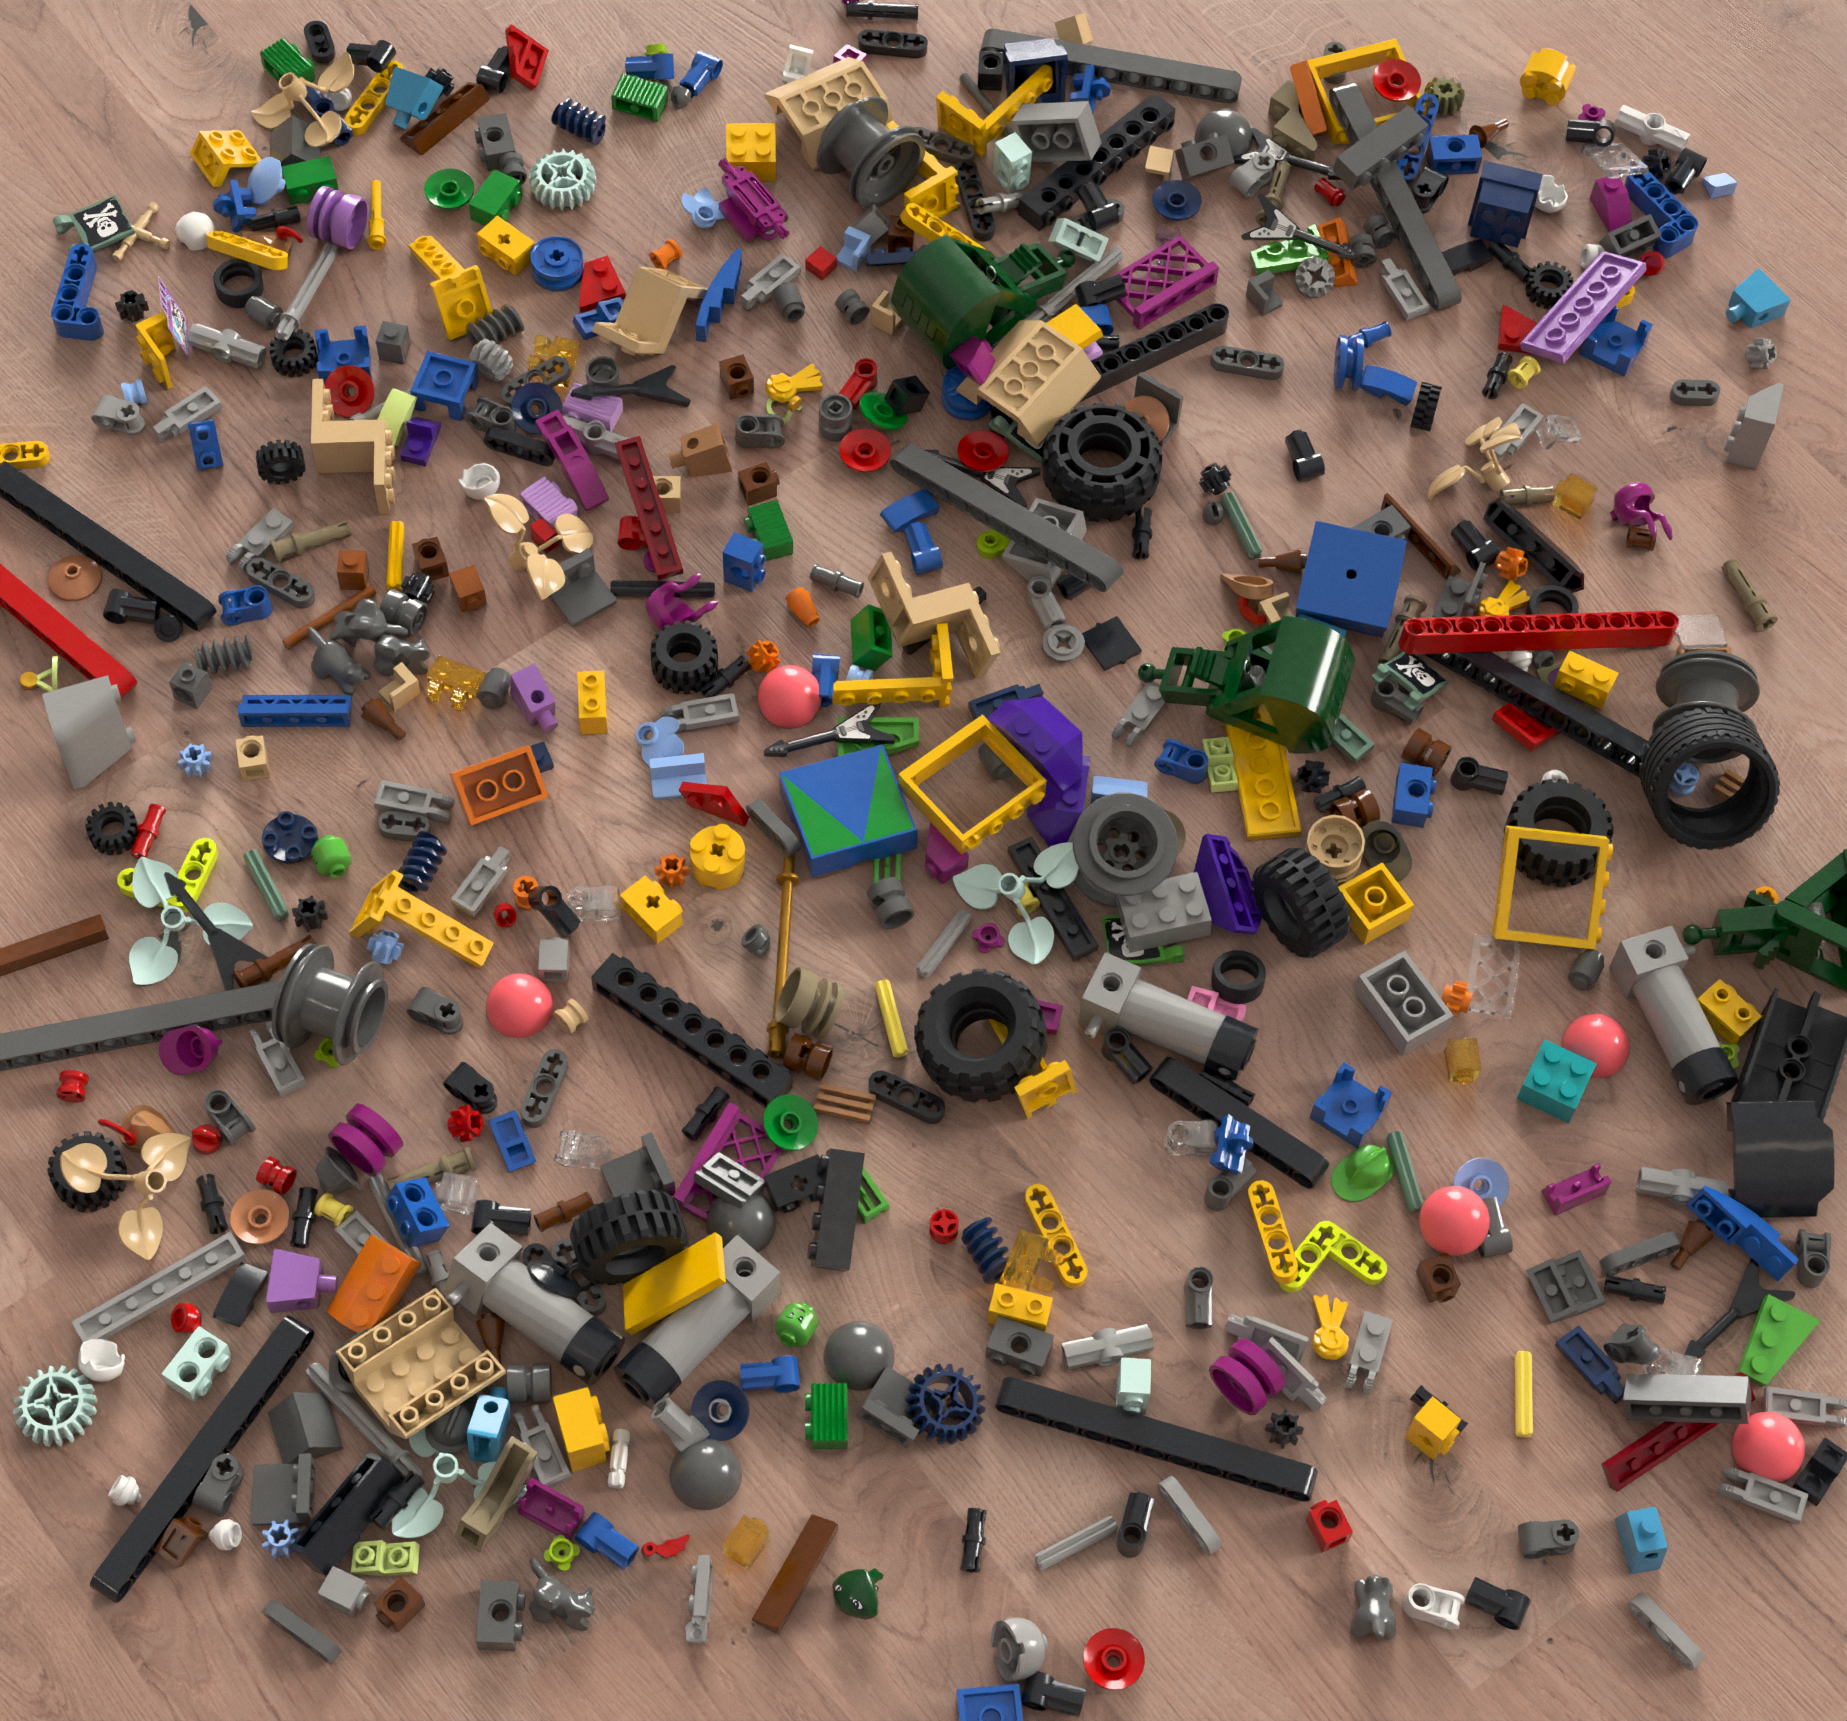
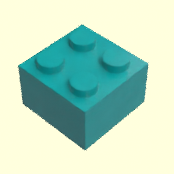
(1556, 1081)

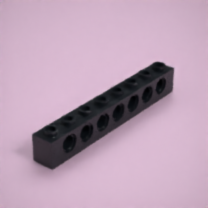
(1118, 145)
(696, 1045)

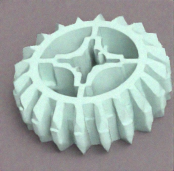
(561, 171)
(31, 1406)

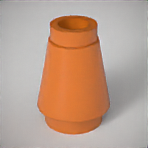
(802, 606)

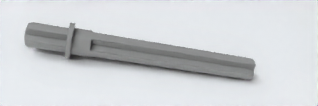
(1067, 294)
(290, 319)
(398, 1458)

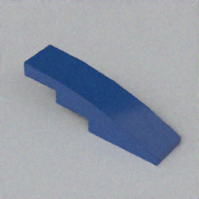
(721, 291)

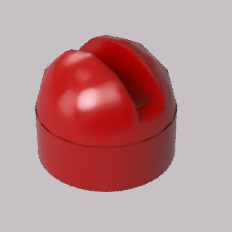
(500, 920)

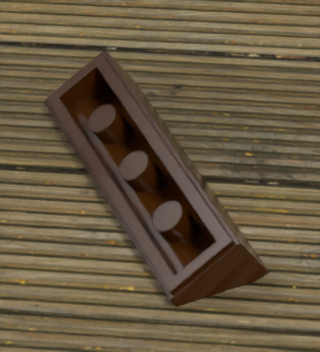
(445, 117)
(1424, 542)
(52, 944)
(795, 1573)

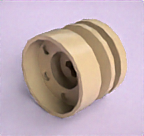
(1340, 838)

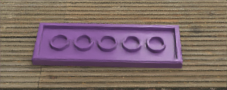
(1583, 307)

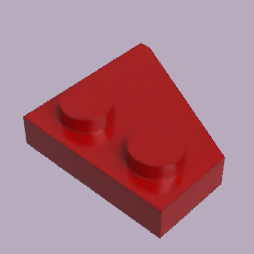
(525, 57)
(599, 284)
(1513, 329)
(1523, 727)
(714, 800)

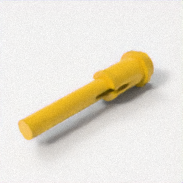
(376, 238)

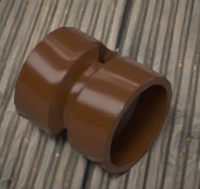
(1418, 747)
(1360, 807)
(817, 1060)

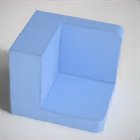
(855, 248)

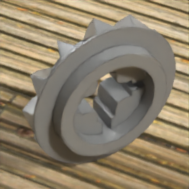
(1304, 278)
(1063, 633)

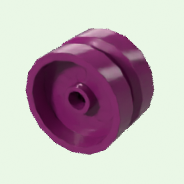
(365, 1139)
(1247, 1376)

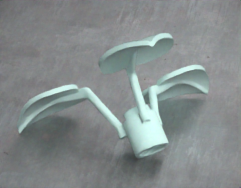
(981, 883)
(154, 960)
(423, 1511)

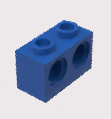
(417, 1212)

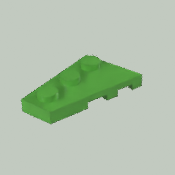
(1286, 254)
(902, 728)
(1773, 1339)

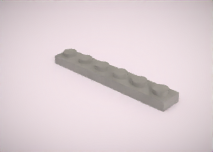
(159, 1289)

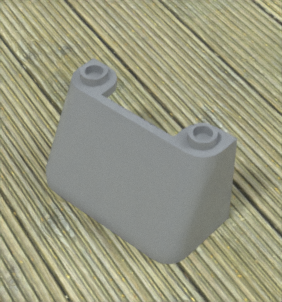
(88, 728)

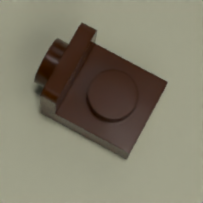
(180, 1540)

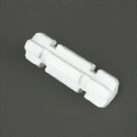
(619, 1458)

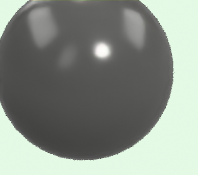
(1226, 122)
(752, 1222)
(858, 1354)
(705, 1474)

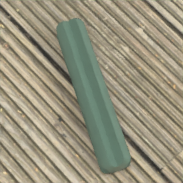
(1241, 525)
(266, 885)
(1405, 1171)

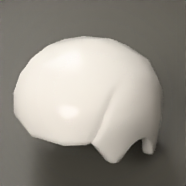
(1550, 196)
(193, 230)
(480, 481)
(100, 1360)

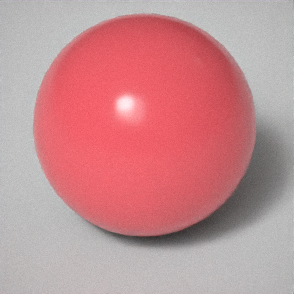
(789, 696)
(519, 1005)
(1598, 1040)
(1454, 1220)
(1768, 1446)

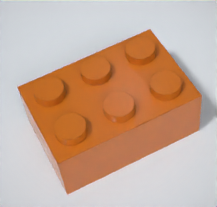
(498, 785)

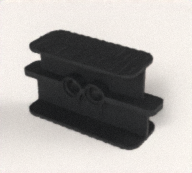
(1787, 1026)

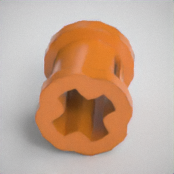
(666, 254)
(521, 897)

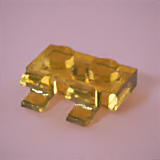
(561, 347)
(454, 676)
(1025, 1260)

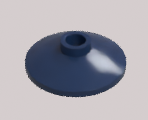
(1177, 200)
(534, 394)
(707, 1409)

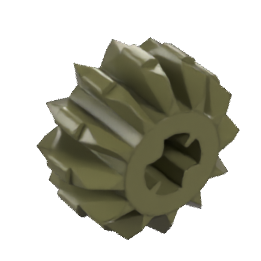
(1449, 95)

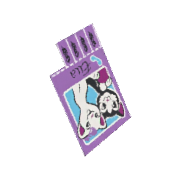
(176, 319)

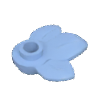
(702, 208)
(664, 740)

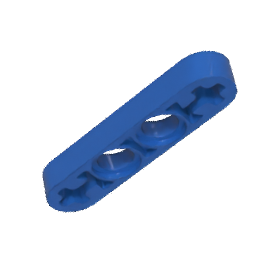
(1429, 118)

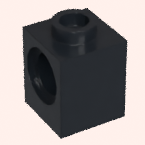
(990, 70)
(906, 395)

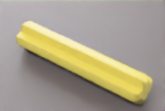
(891, 1018)
(1523, 1394)

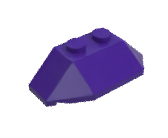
(1042, 738)
(1059, 811)
(1227, 886)

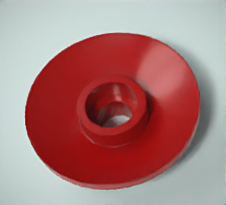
(1399, 73)
(339, 384)
(865, 442)
(983, 451)
(1116, 1644)

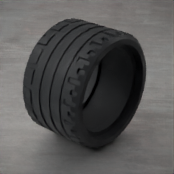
(1725, 822)

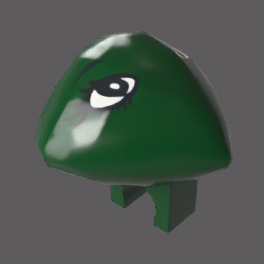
(857, 1593)

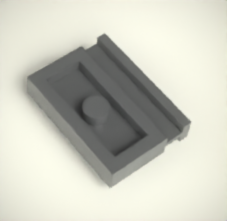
(729, 1180)

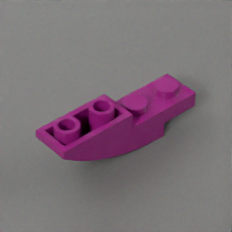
(572, 459)

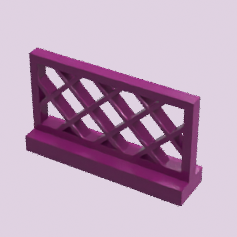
(1176, 292)
(715, 1143)

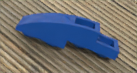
(1744, 1227)

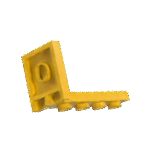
(968, 127)
(938, 191)
(457, 292)
(905, 689)
(391, 901)
(1043, 1088)

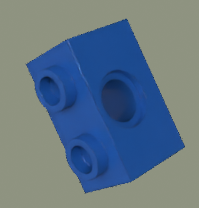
(1454, 154)
(743, 562)
(1410, 809)

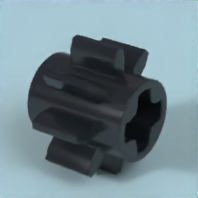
(442, 77)
(1658, 162)
(132, 306)
(1215, 479)
(418, 587)
(1313, 776)
(310, 913)
(1277, 1433)

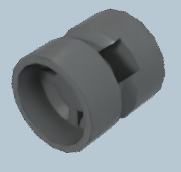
(602, 372)
(835, 417)
(404, 611)
(890, 904)
(529, 1383)

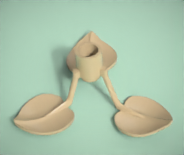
(278, 108)
(1491, 471)
(544, 573)
(166, 1158)

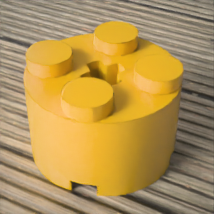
(1547, 76)
(717, 857)

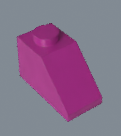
(1611, 202)
(974, 359)
(942, 858)

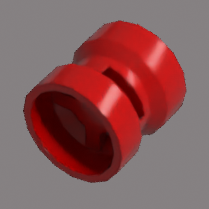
(276, 1175)

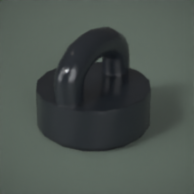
(168, 628)

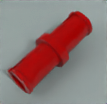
(148, 831)

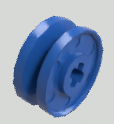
(557, 263)
(1348, 362)
(957, 404)

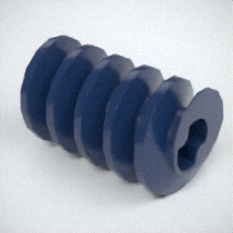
(579, 121)
(421, 862)
(985, 1249)

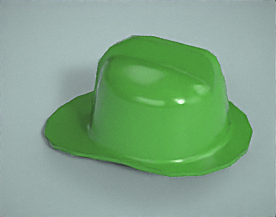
(1362, 1173)

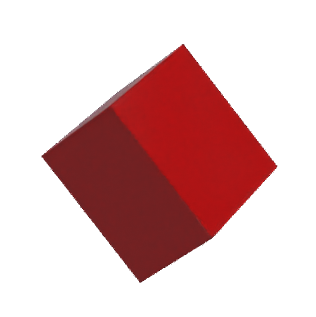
(821, 263)
(543, 532)

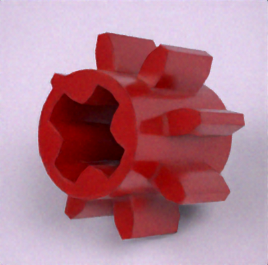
(465, 1123)

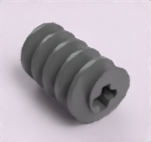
(495, 325)
(224, 655)

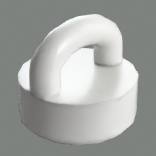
(1589, 253)

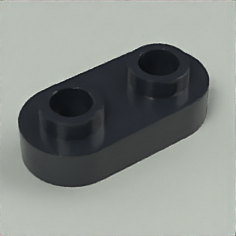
(319, 41)

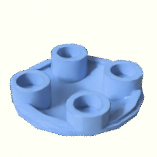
(265, 180)

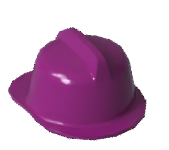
(188, 1049)

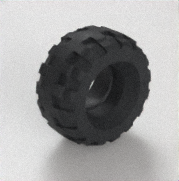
(1097, 490)
(973, 999)

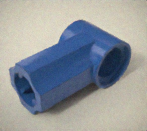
(655, 66)
(702, 70)
(924, 554)
(826, 671)
(779, 1375)
(599, 1536)

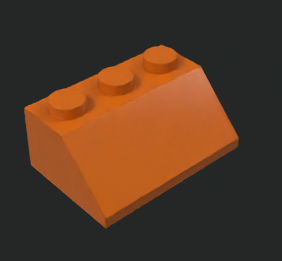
(373, 1285)

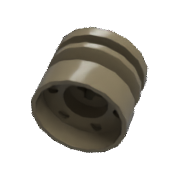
(809, 1003)

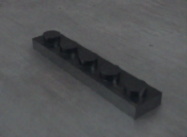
(1054, 903)

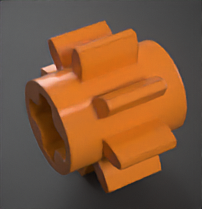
(1511, 563)
(763, 656)
(671, 870)
(1457, 997)

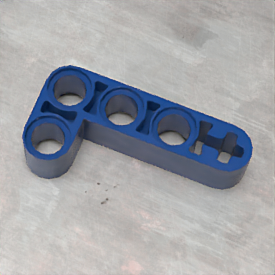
(1670, 216)
(69, 310)

